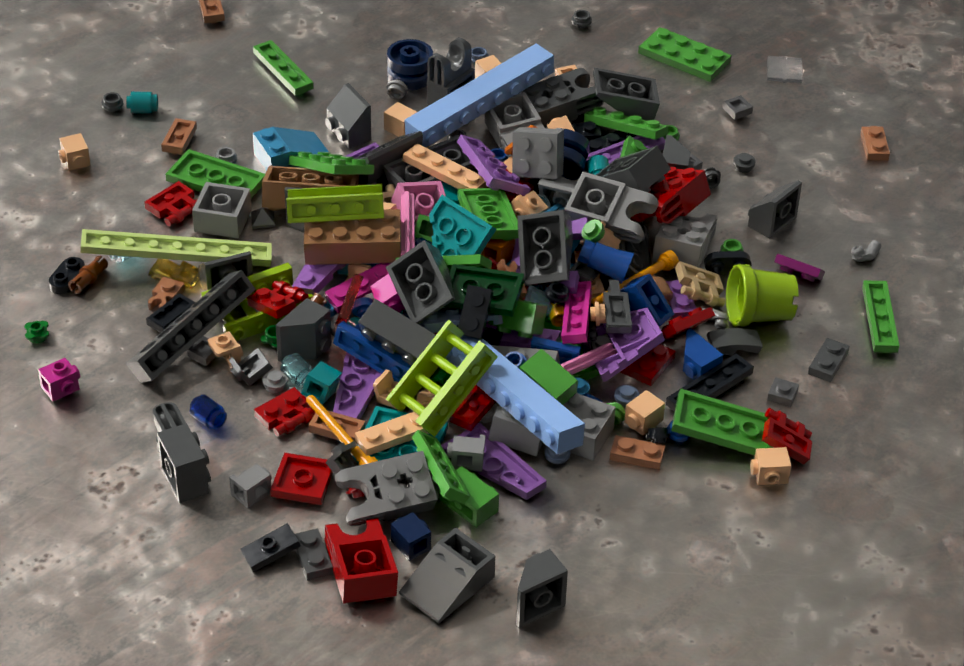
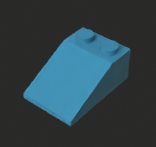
(275, 145)

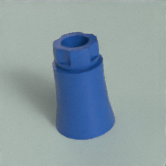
(606, 259)

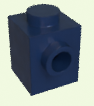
(411, 536)

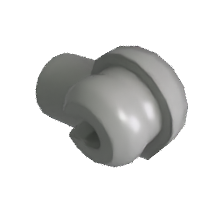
(720, 319)

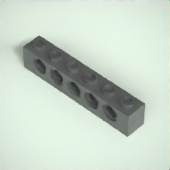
(190, 326)

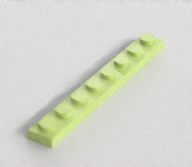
(171, 247)

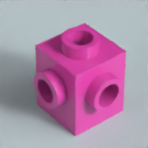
(59, 379)

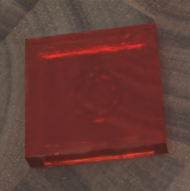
(349, 300)

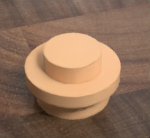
(598, 313)

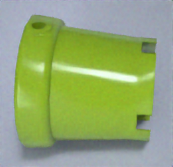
(759, 296)

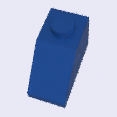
(646, 294)
(699, 355)

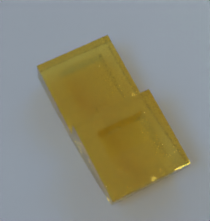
(184, 272)

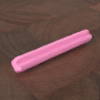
(407, 222)
(588, 359)

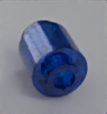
(207, 411)

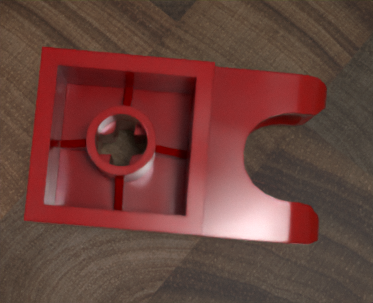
(677, 194)
(362, 563)

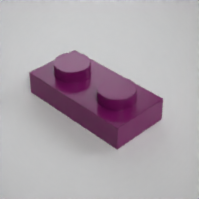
(789, 265)

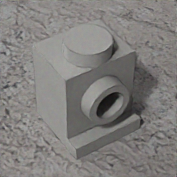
(467, 452)
(251, 485)

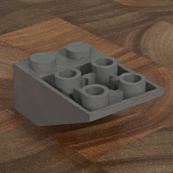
(449, 575)

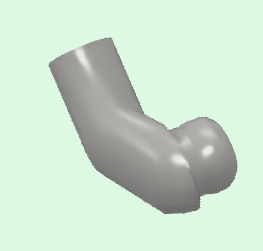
(870, 253)

